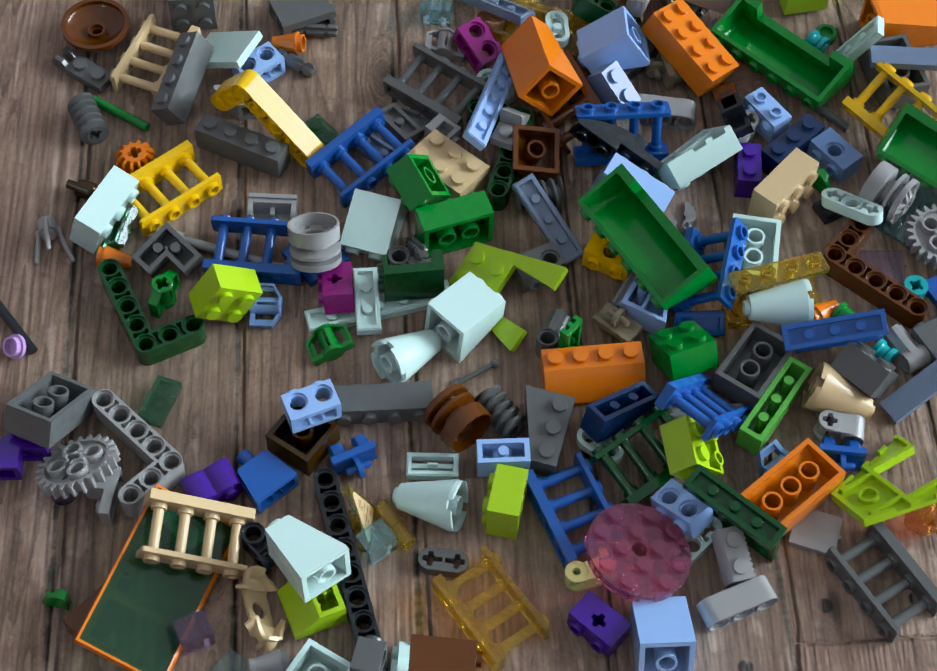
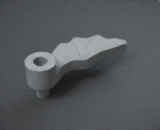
(689, 216)

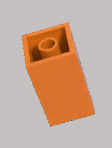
(907, 17)
(540, 67)

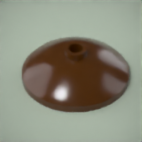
(95, 25)

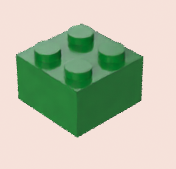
(417, 181)
(683, 350)

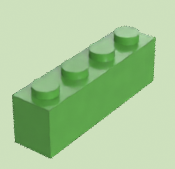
(773, 406)

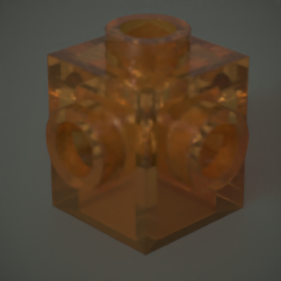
(922, 520)

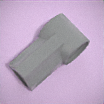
(910, 355)

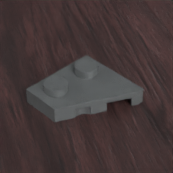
(404, 122)

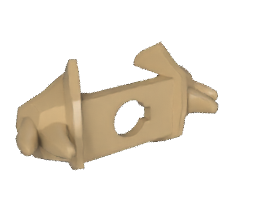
(254, 591)

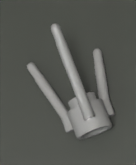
(48, 231)

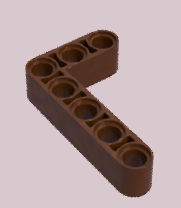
(868, 281)

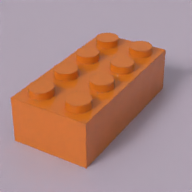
(689, 47)

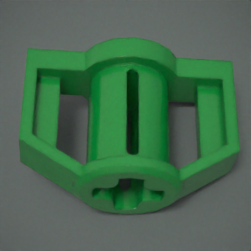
(163, 292)
(334, 349)

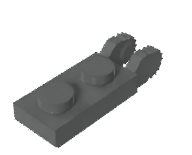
(83, 70)

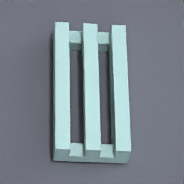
(432, 469)

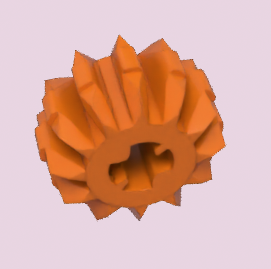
(134, 156)

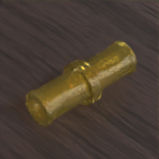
(396, 524)

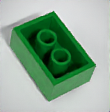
(455, 223)

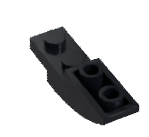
(732, 109)
(611, 139)

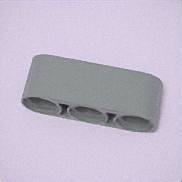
(682, 112)
(737, 603)

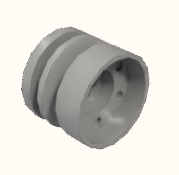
(891, 194)
(314, 242)

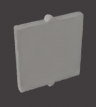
(817, 532)

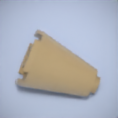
(834, 392)

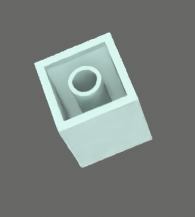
(372, 224)
(464, 315)
(307, 556)

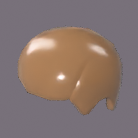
(492, 20)

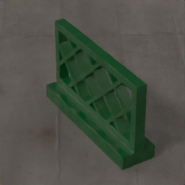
(733, 509)

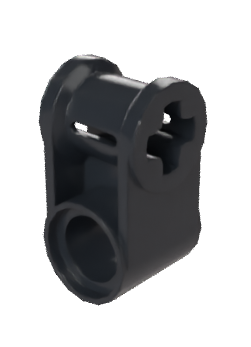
(257, 549)

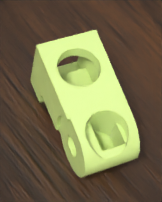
(580, 576)

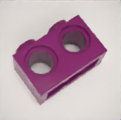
(473, 46)

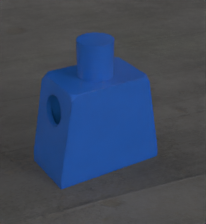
(265, 478)

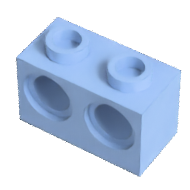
(264, 61)
(772, 116)
(313, 411)
(682, 508)

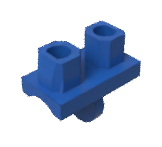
(847, 457)
(355, 459)

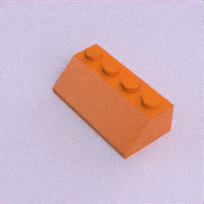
(592, 370)
(796, 484)

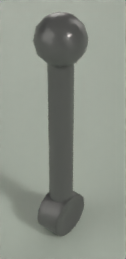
(494, 363)

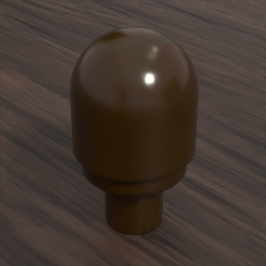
(82, 188)

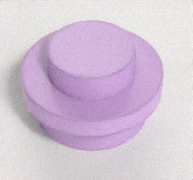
(14, 346)

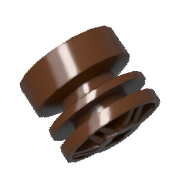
(457, 418)

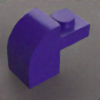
(14, 453)

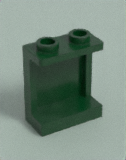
(411, 280)

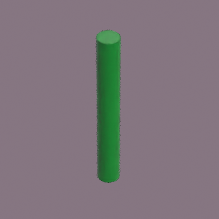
(120, 113)

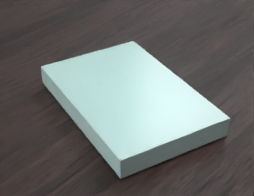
(232, 48)

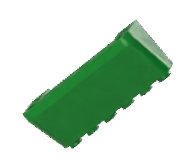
(781, 54)
(911, 144)
(645, 239)

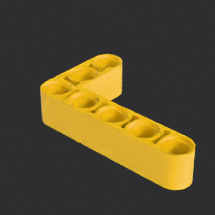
(270, 110)

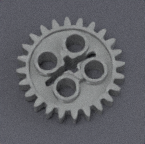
(922, 234)
(77, 466)

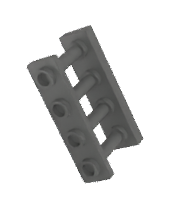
(415, 97)
(894, 557)

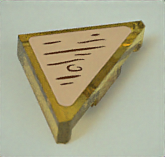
(361, 510)

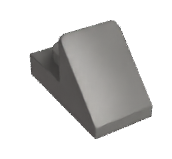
(503, 132)
(107, 496)

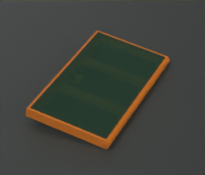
(141, 600)

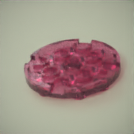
(624, 573)

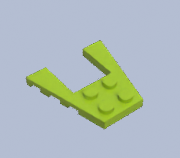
(495, 269)
(873, 498)

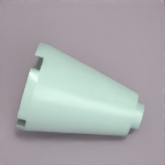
(781, 304)
(404, 354)
(434, 501)

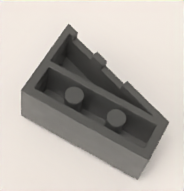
(546, 426)

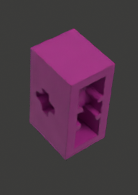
(337, 289)

